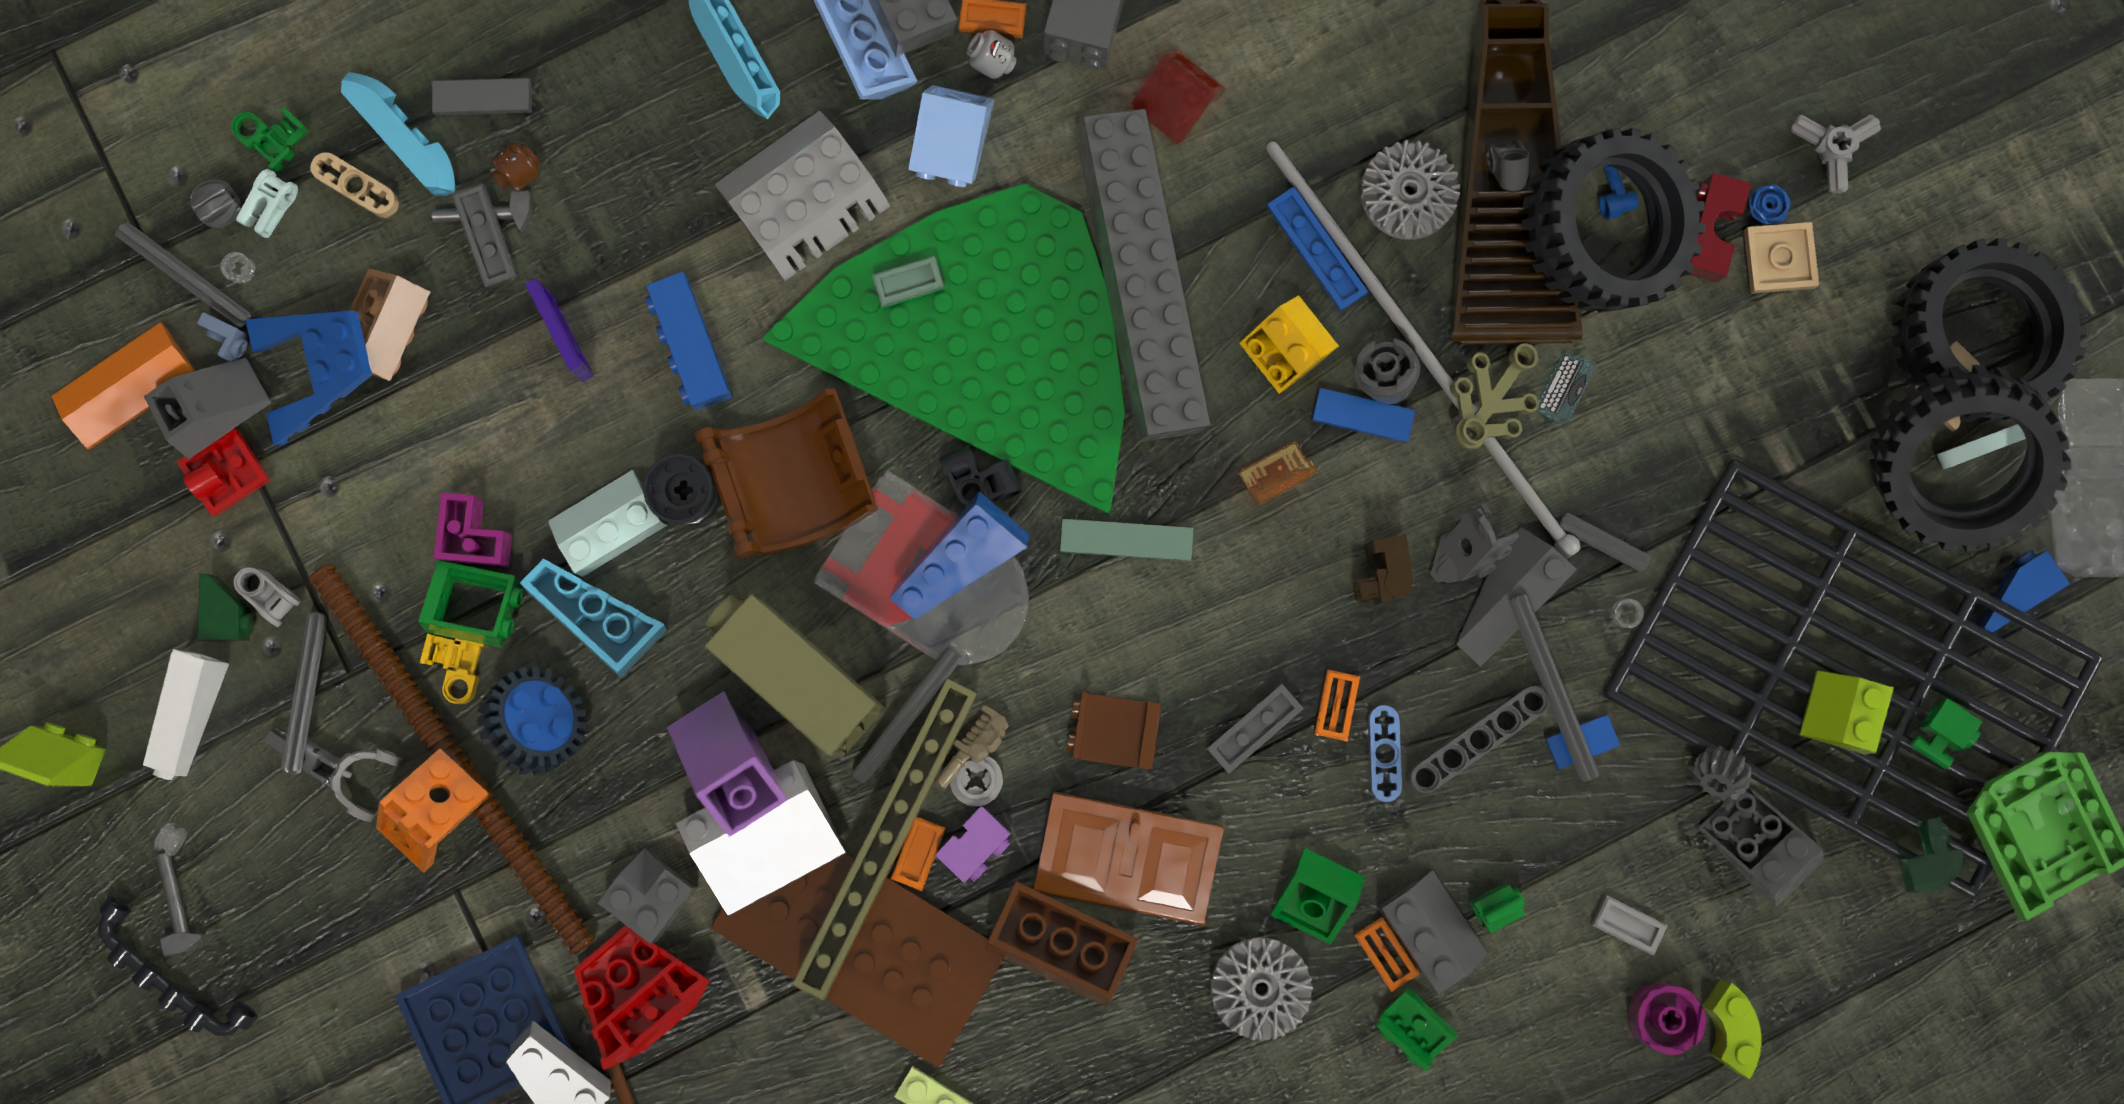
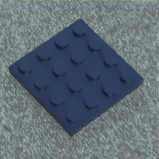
(472, 1018)

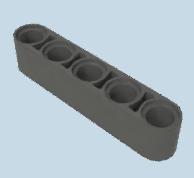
(1493, 737)

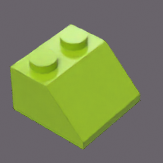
(1846, 712)

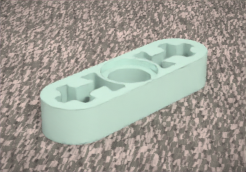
(1981, 446)

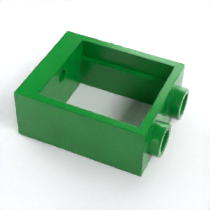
(439, 594)

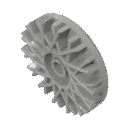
(1414, 168)
(1286, 995)

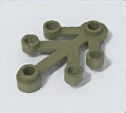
(1492, 399)

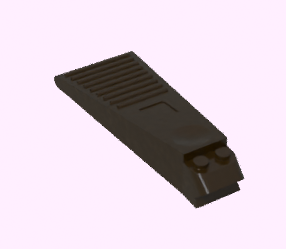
(1509, 98)

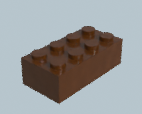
(1061, 944)

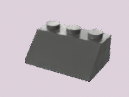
(1433, 932)

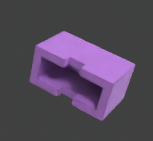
(967, 855)

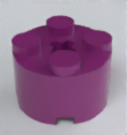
(1671, 1036)

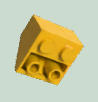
(1288, 344)

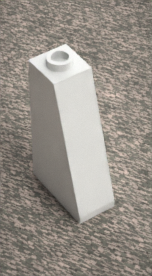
(183, 712)

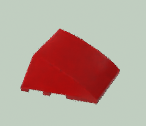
(635, 994)

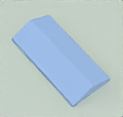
(865, 49)

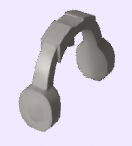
(352, 808)

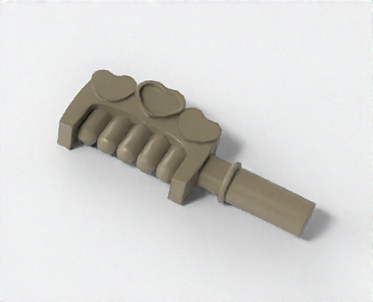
(982, 739)

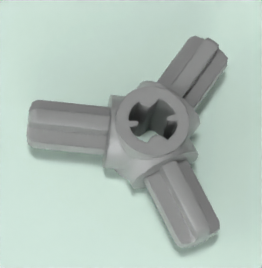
(1844, 137)

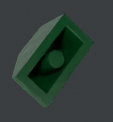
(221, 612)

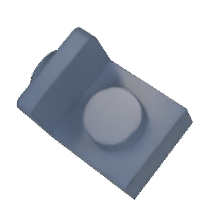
(233, 340)

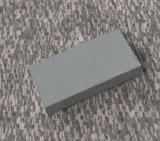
(1629, 925)

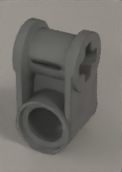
(1509, 164)

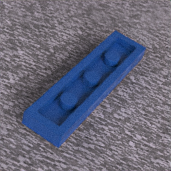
(1316, 249)

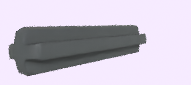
(1605, 542)

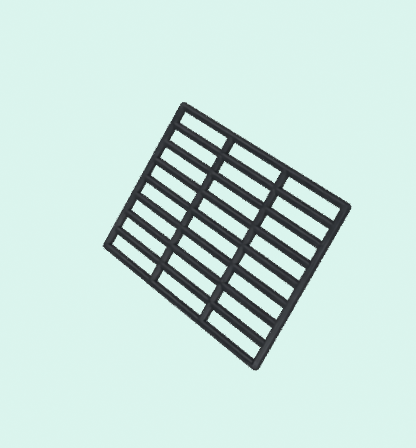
(1791, 643)

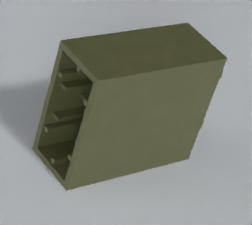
(792, 674)

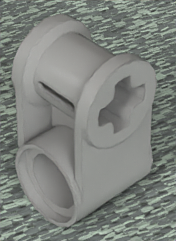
(270, 599)

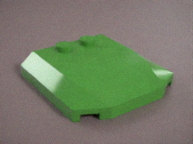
(2046, 829)

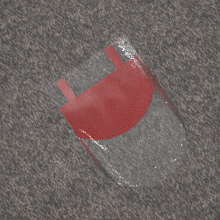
(882, 548)

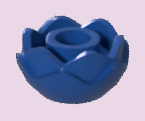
(1779, 203)

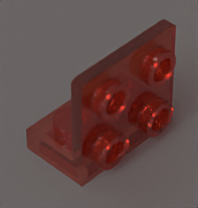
(1177, 95)

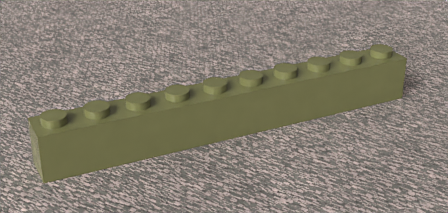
(885, 840)

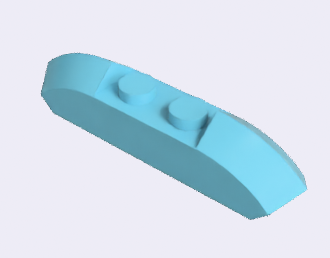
(736, 55)
(375, 104)

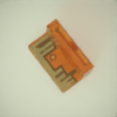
(1277, 473)

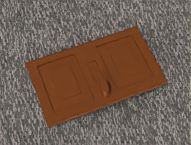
(1128, 858)

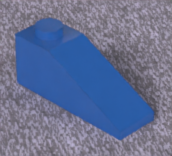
(2026, 586)

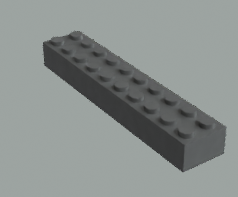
(1141, 275)

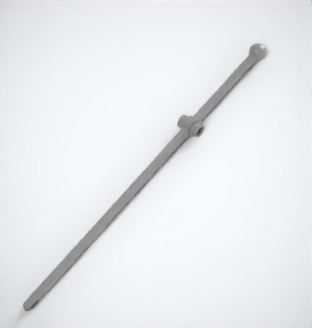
(1565, 543)

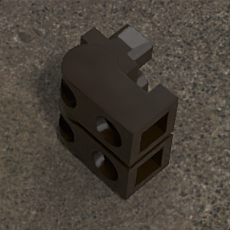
(1393, 575)

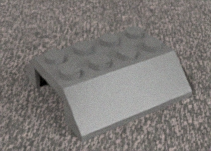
(801, 192)

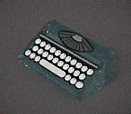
(1565, 387)

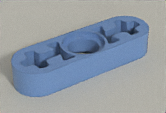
(1396, 777)

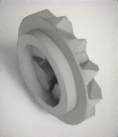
(977, 796)

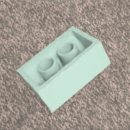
(604, 524)

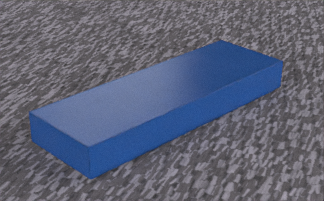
(1363, 415)

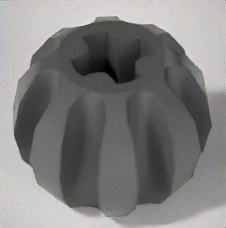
(215, 203)

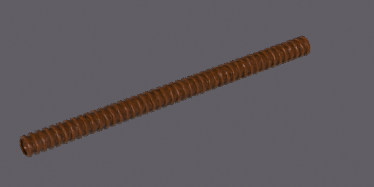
(436, 737)

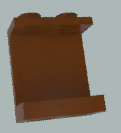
(1114, 731)

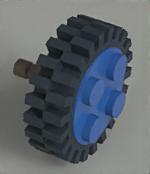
(531, 721)

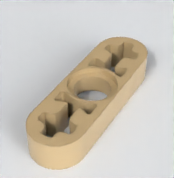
(340, 166)

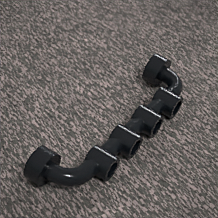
(151, 975)

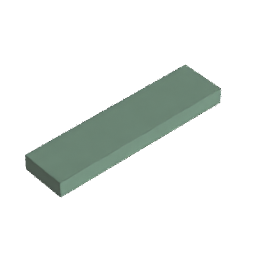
(1126, 540)

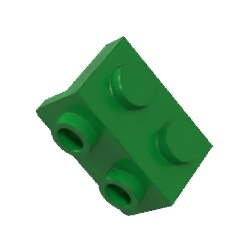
(1415, 1028)

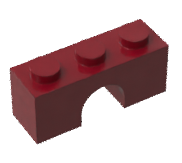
(1725, 200)

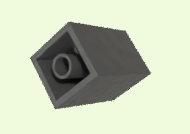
(1082, 31)

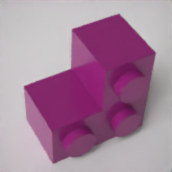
(461, 537)

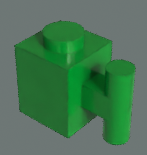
(1948, 727)
(1498, 907)

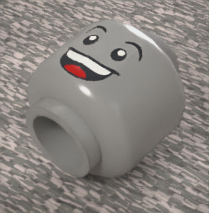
(991, 54)

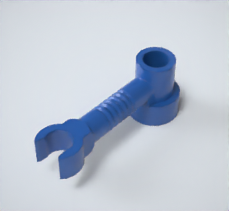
(1618, 201)

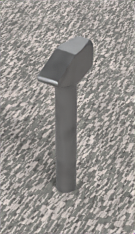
(519, 210)
(182, 939)

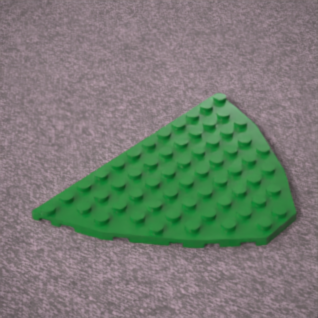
(1002, 357)

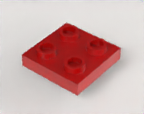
(223, 473)

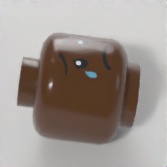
(515, 166)

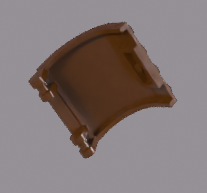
(789, 478)

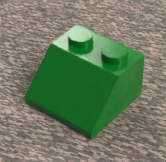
(1318, 896)

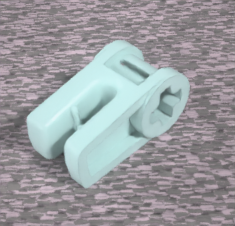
(263, 194)

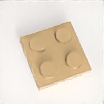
(1781, 257)

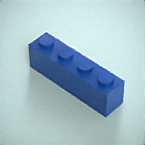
(688, 341)

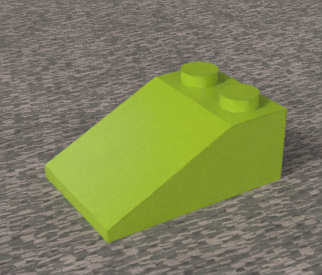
(52, 756)

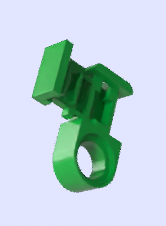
(277, 139)

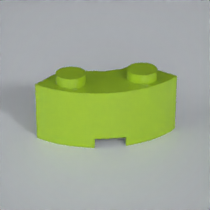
(1735, 1029)

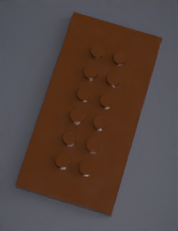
(907, 972)

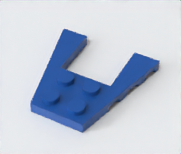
(334, 360)

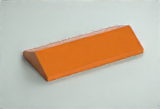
(116, 387)

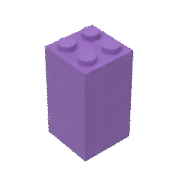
(726, 764)

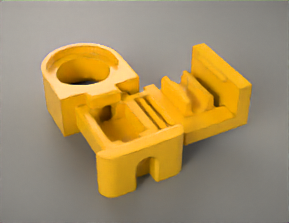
(460, 657)

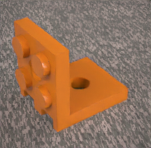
(417, 822)

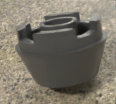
(1387, 371)

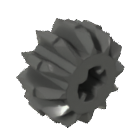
(1722, 773)

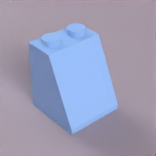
(950, 135)

